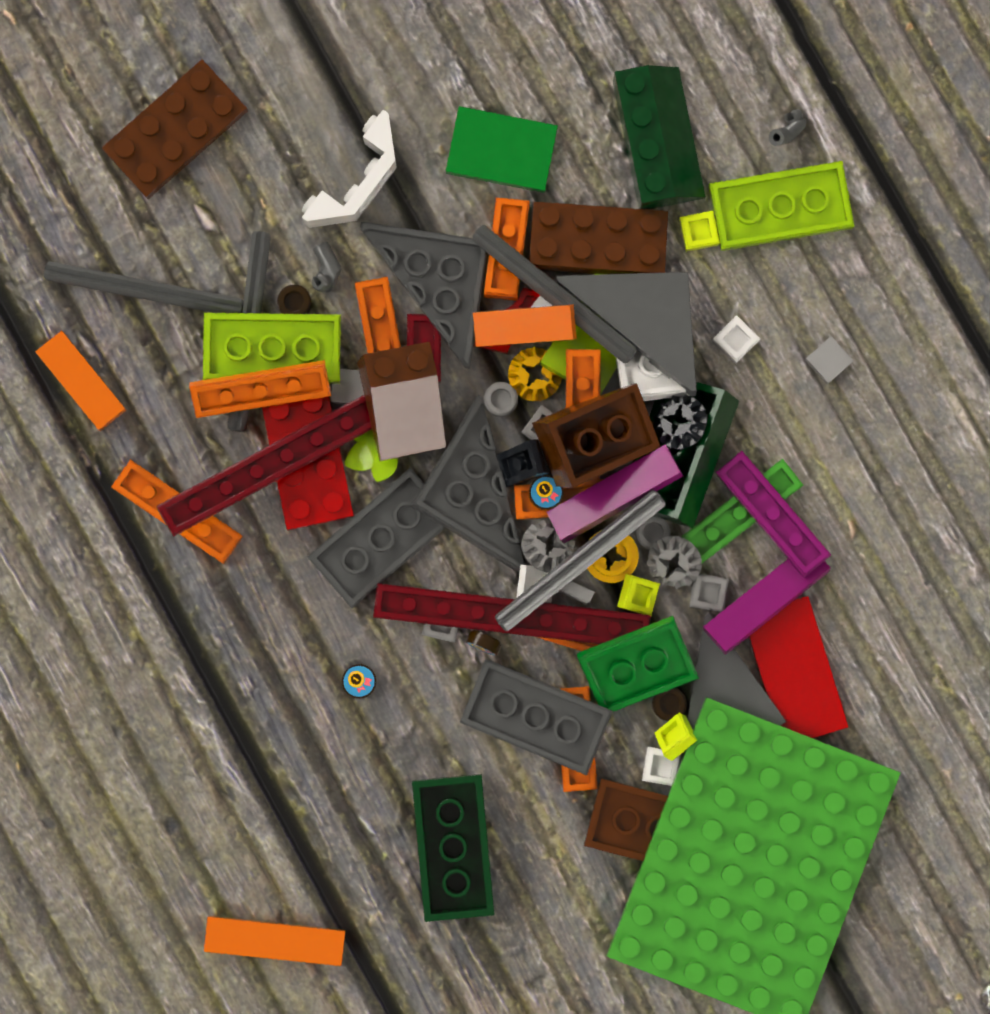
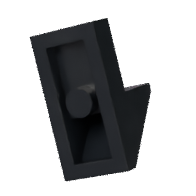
(523, 463)

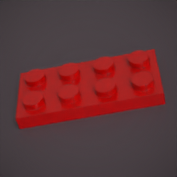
(318, 490)

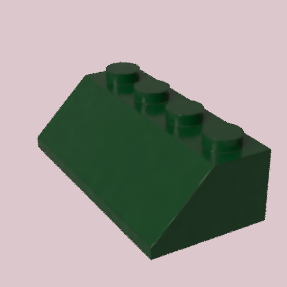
(658, 136)
(698, 462)

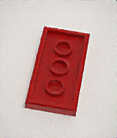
(798, 671)

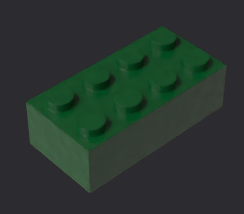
(453, 847)

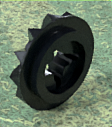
(687, 433)

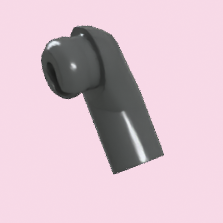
(787, 134)
(329, 269)

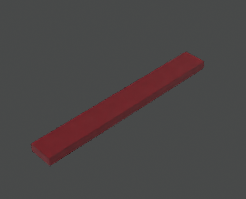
(265, 467)
(479, 613)

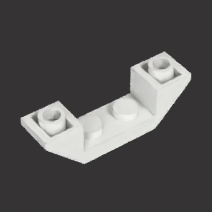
(327, 211)

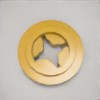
(519, 377)
(627, 549)

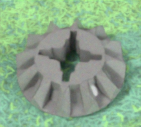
(535, 551)
(688, 559)

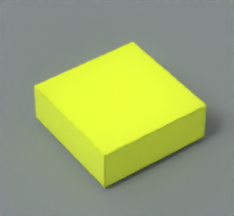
(699, 231)
(638, 595)
(675, 736)

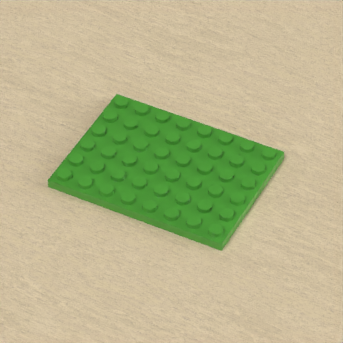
(753, 863)

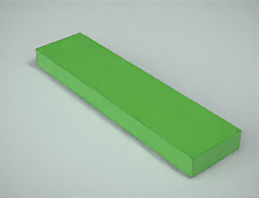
(733, 519)

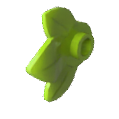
(364, 457)

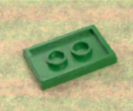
(501, 149)
(638, 665)

